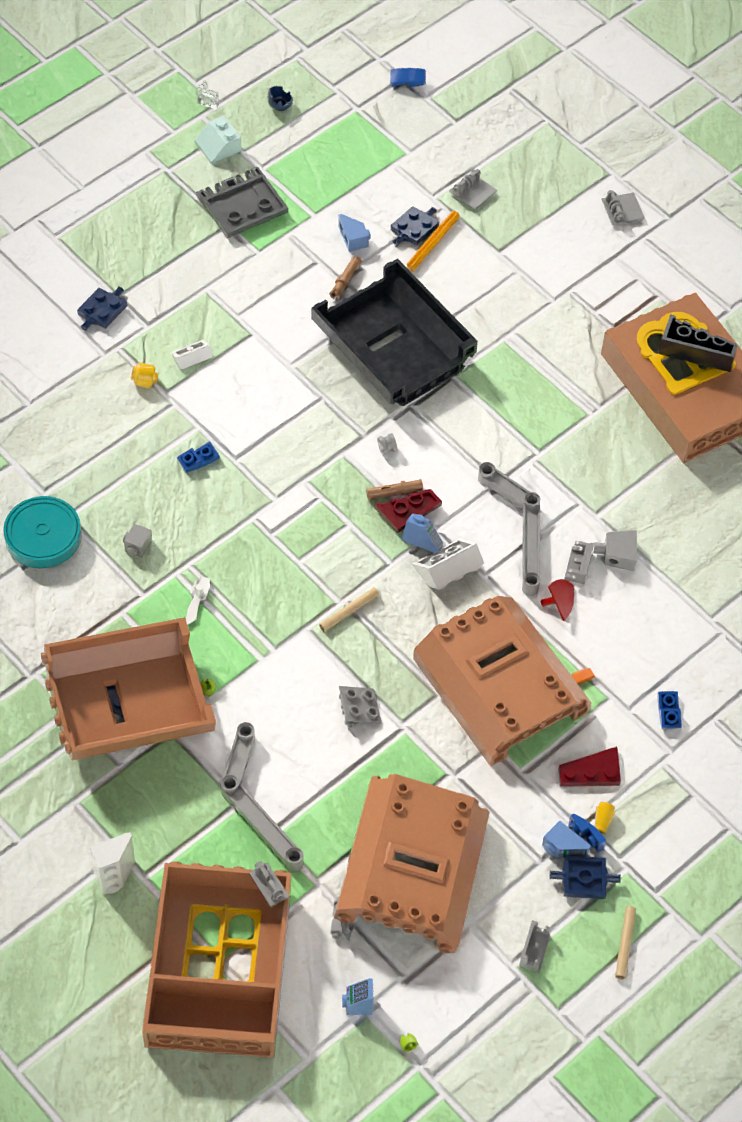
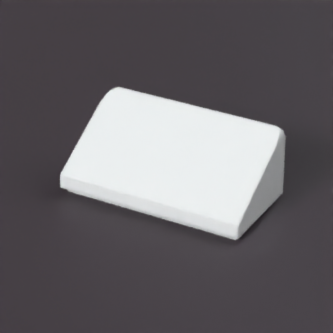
(192, 354)

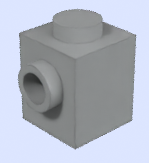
(137, 540)

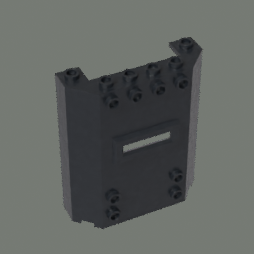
(418, 360)

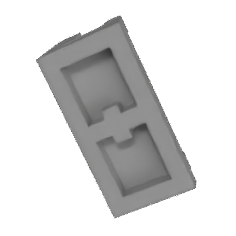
(579, 562)
(535, 947)

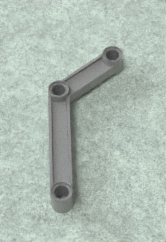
(521, 497)
(249, 807)

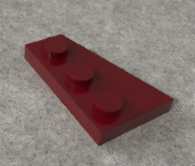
(399, 510)
(592, 770)

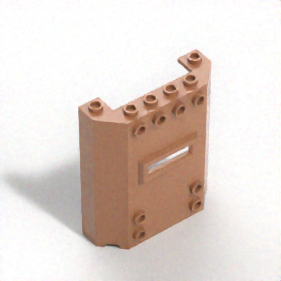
(152, 680)
(508, 697)
(425, 825)

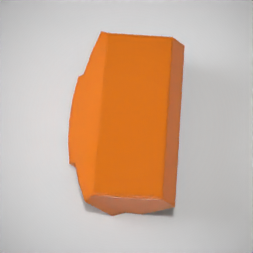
(583, 676)

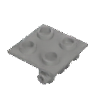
(473, 189)
(622, 207)
(359, 705)

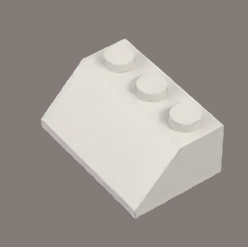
(449, 563)
(113, 862)

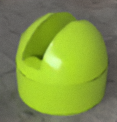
(204, 688)
(408, 1042)

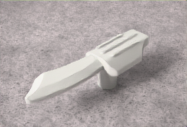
(198, 593)

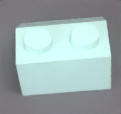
(218, 140)

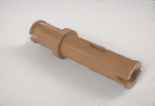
(342, 282)
(394, 489)

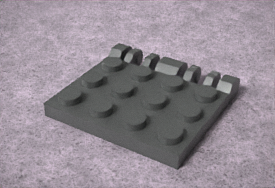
(242, 203)

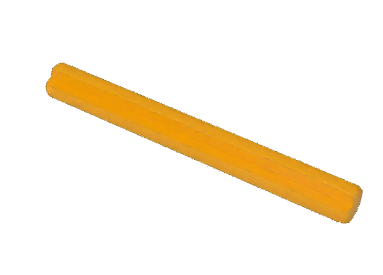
(433, 240)

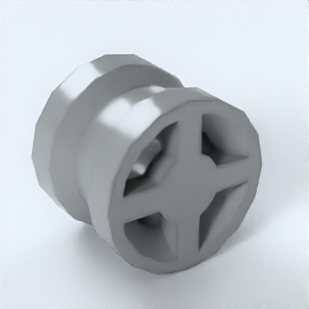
(387, 443)

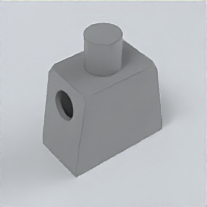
(619, 549)

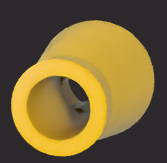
(604, 816)

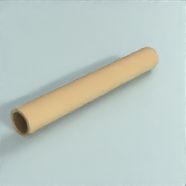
(349, 609)
(625, 943)

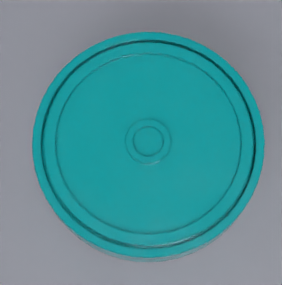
(42, 532)

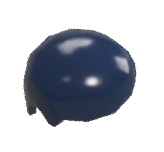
(279, 99)

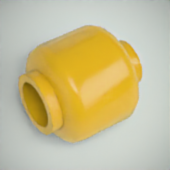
(144, 375)

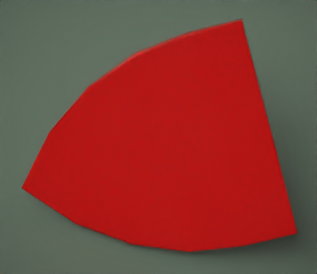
(562, 595)

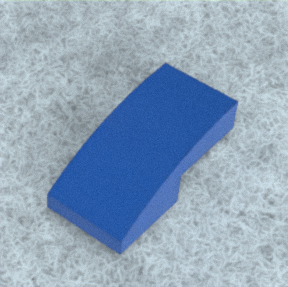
(411, 76)
(199, 458)
(669, 710)
(586, 829)

